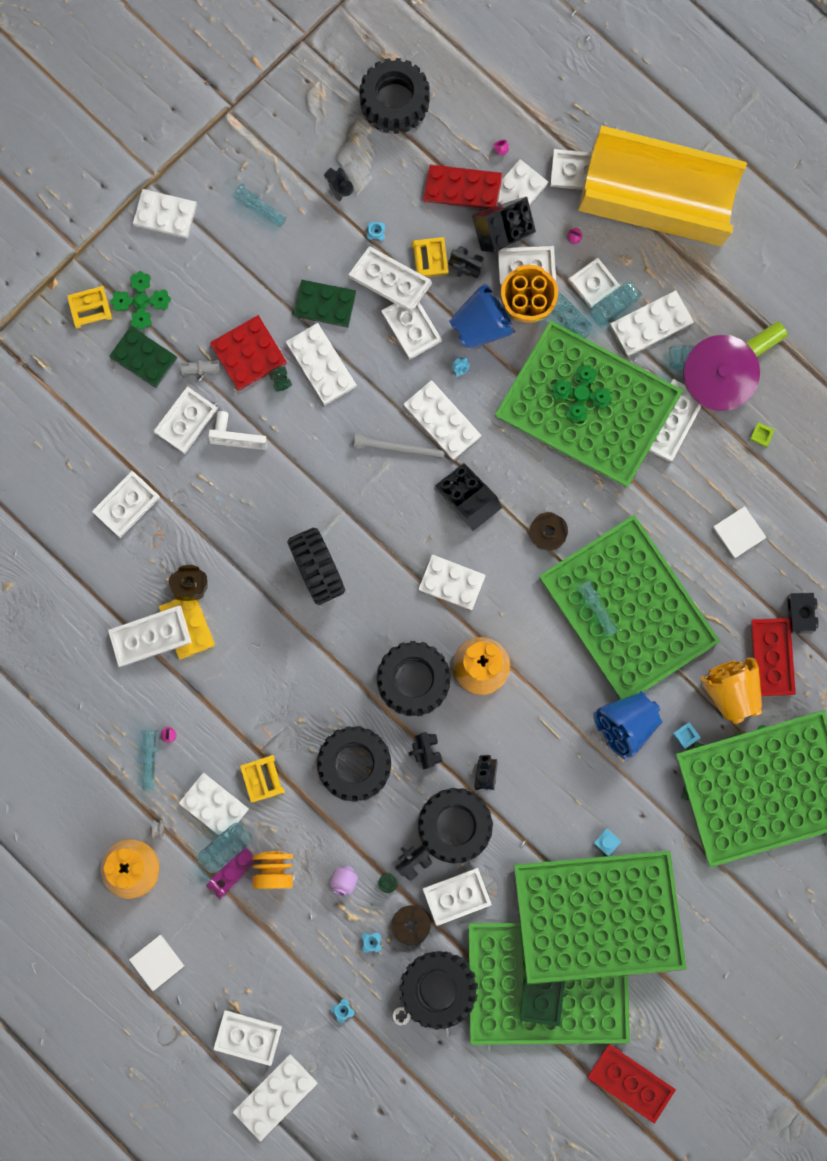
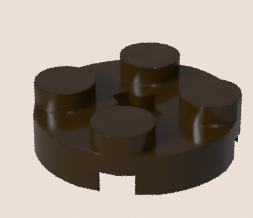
(554, 522)
(188, 592)
(404, 934)

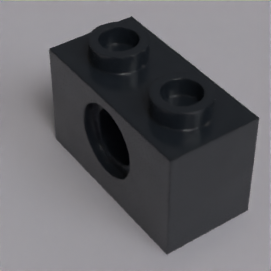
(802, 601)

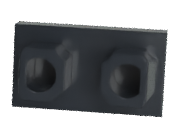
(339, 183)
(464, 263)
(423, 752)
(486, 773)
(410, 859)

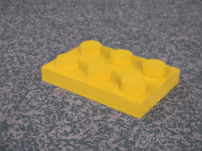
(197, 627)

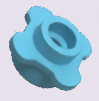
(372, 226)
(460, 366)
(375, 946)
(337, 1010)

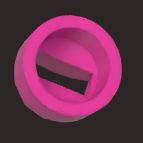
(501, 147)
(572, 238)
(172, 735)

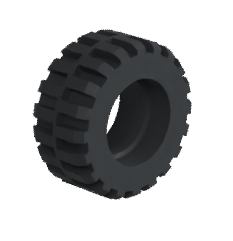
(394, 73)
(316, 566)
(413, 652)
(354, 737)
(428, 825)
(413, 998)

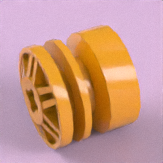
(272, 870)

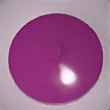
(721, 373)

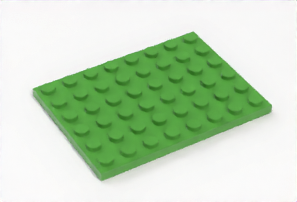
(610, 438)
(644, 599)
(759, 788)
(599, 917)
(591, 1008)

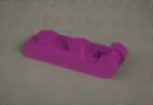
(231, 873)

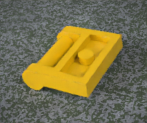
(436, 256)
(87, 301)
(256, 782)

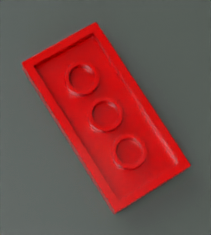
(462, 187)
(774, 656)
(631, 1083)

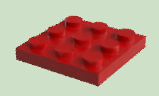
(248, 352)

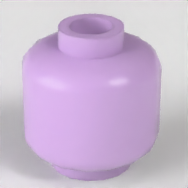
(343, 881)

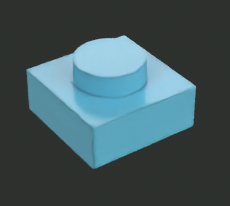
(686, 735)
(607, 842)

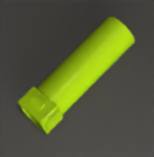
(767, 338)

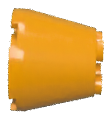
(532, 285)
(473, 676)
(735, 689)
(142, 868)

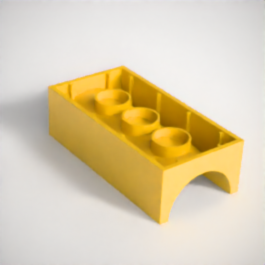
(661, 186)

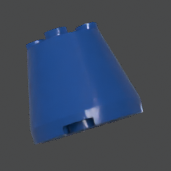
(481, 319)
(628, 723)

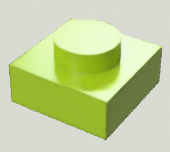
(762, 434)

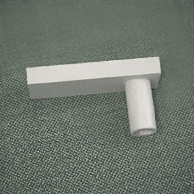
(222, 437)

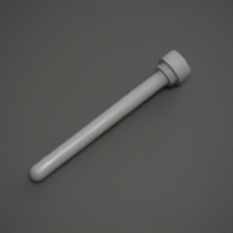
(362, 441)

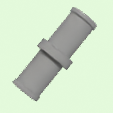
(200, 367)

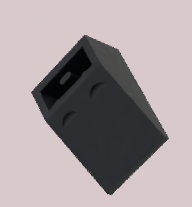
(503, 224)
(469, 496)

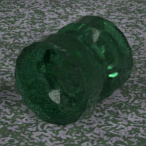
(280, 379)
(387, 883)

